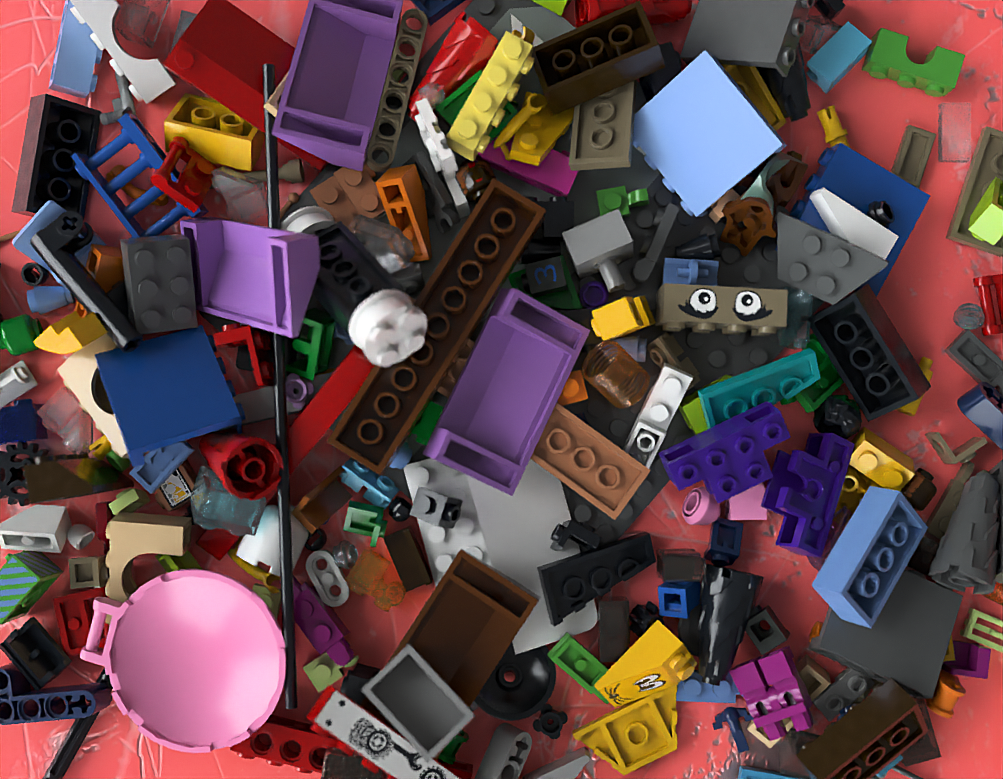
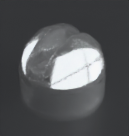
(430, 92)

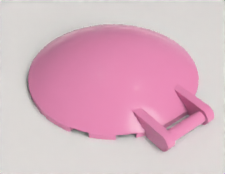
(191, 659)

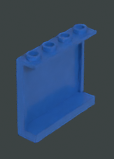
(859, 184)
(168, 391)

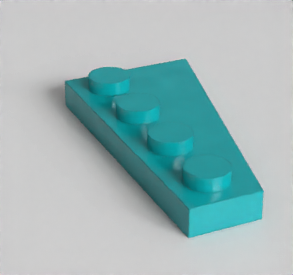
(766, 383)

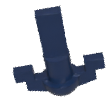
(731, 716)

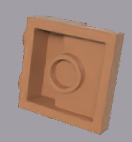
(350, 195)

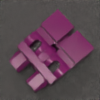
(780, 671)

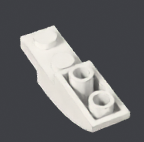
(657, 414)

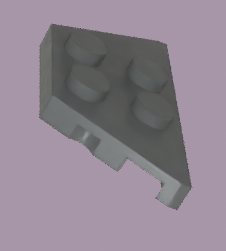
(821, 261)

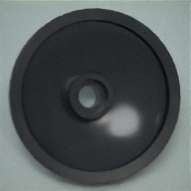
(527, 693)

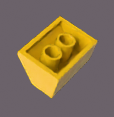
(214, 132)

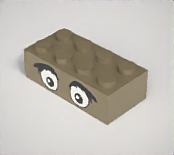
(721, 307)

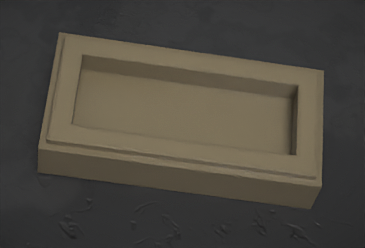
(913, 155)

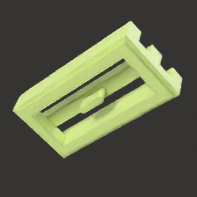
(970, 623)

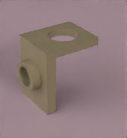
(961, 454)

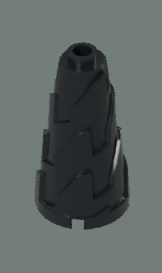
(789, 91)
(726, 604)

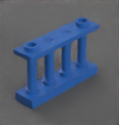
(152, 157)

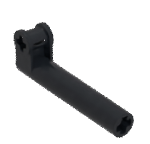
(57, 247)

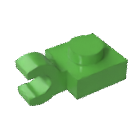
(617, 198)

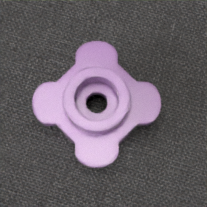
(304, 390)

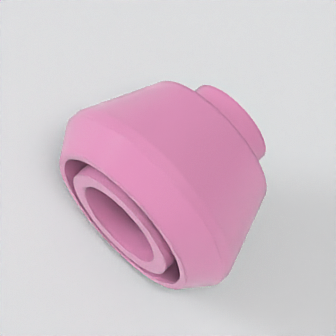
(700, 507)

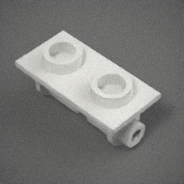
(15, 382)

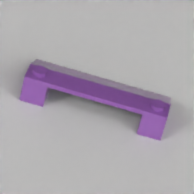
(338, 78)
(252, 272)
(506, 390)

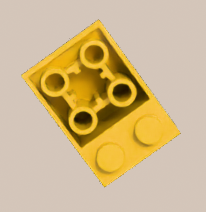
(873, 464)

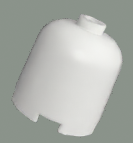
(265, 544)

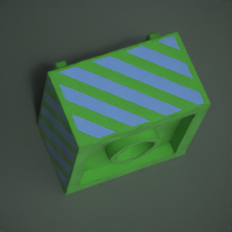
(24, 582)

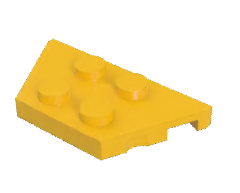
(634, 732)

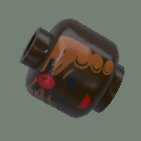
(474, 178)
(919, 490)

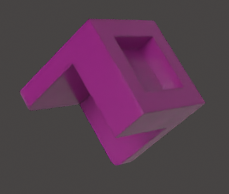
(969, 661)

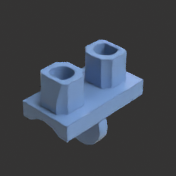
(690, 271)

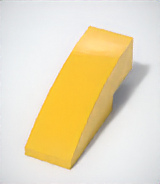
(70, 333)

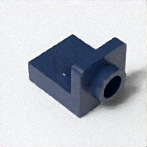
(724, 542)

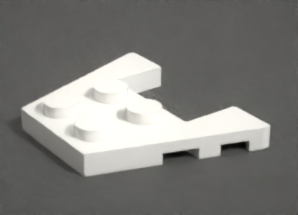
(440, 154)

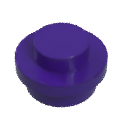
(593, 295)

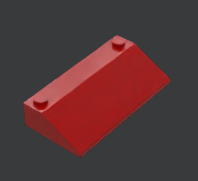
(225, 58)

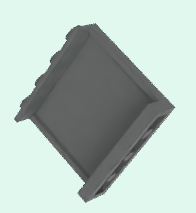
(748, 32)
(905, 640)

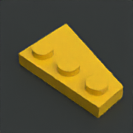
(539, 132)

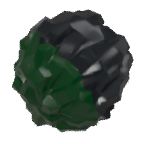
(838, 416)

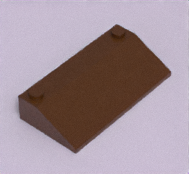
(466, 627)

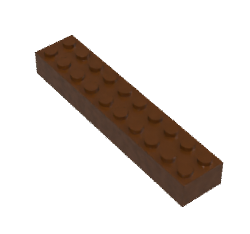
(453, 307)

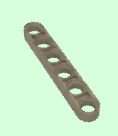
(396, 89)

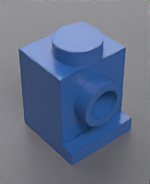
(678, 598)

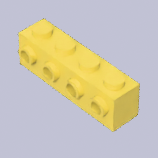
(489, 97)

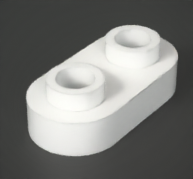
(325, 578)

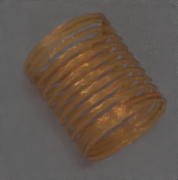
(611, 370)

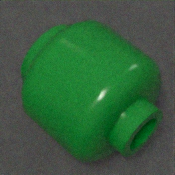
(19, 333)

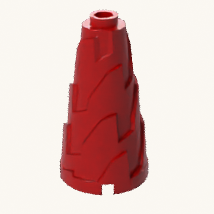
(656, 10)
(459, 58)
(243, 463)

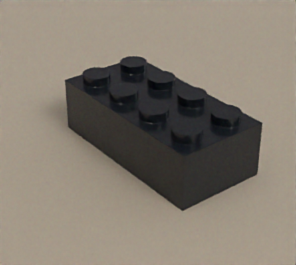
(869, 353)

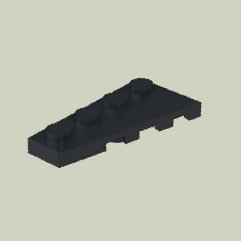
(584, 576)

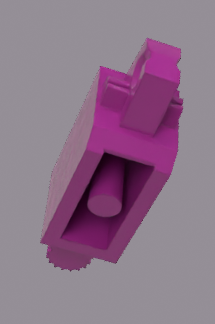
(321, 624)

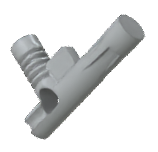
(120, 105)

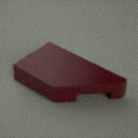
(103, 516)

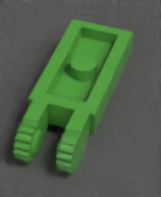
(578, 663)

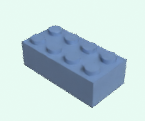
(870, 556)

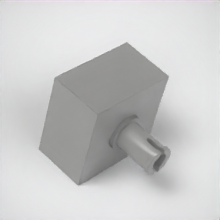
(600, 247)

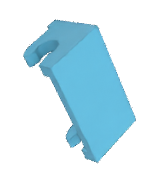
(838, 56)

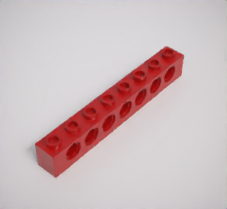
(305, 761)

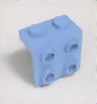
(46, 215)

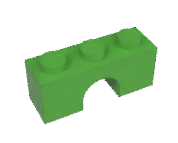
(889, 60)

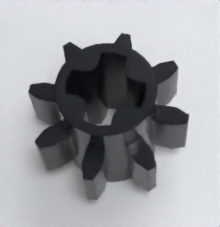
(644, 617)

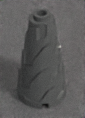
(968, 550)

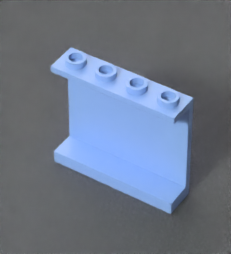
(703, 134)

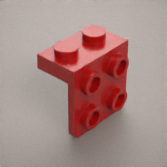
(258, 345)

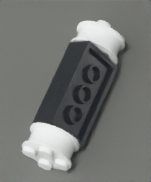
(360, 290)

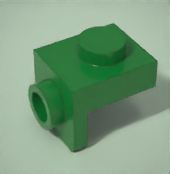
(365, 520)

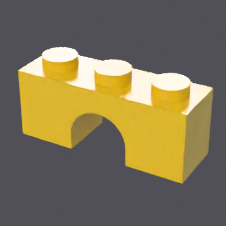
(622, 317)

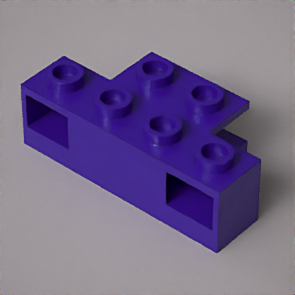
(728, 454)
(808, 491)

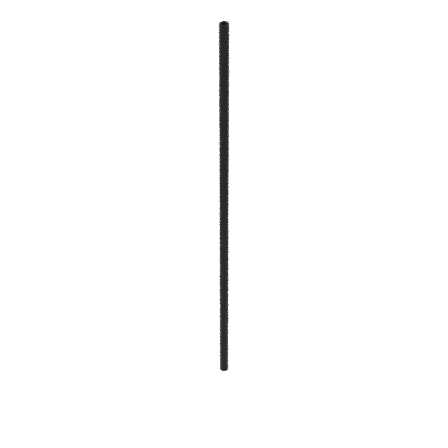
(281, 423)

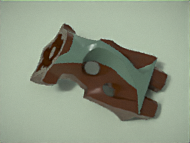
(760, 201)

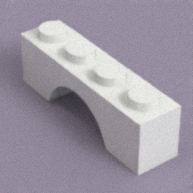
(147, 77)

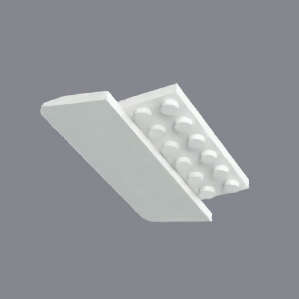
(505, 534)

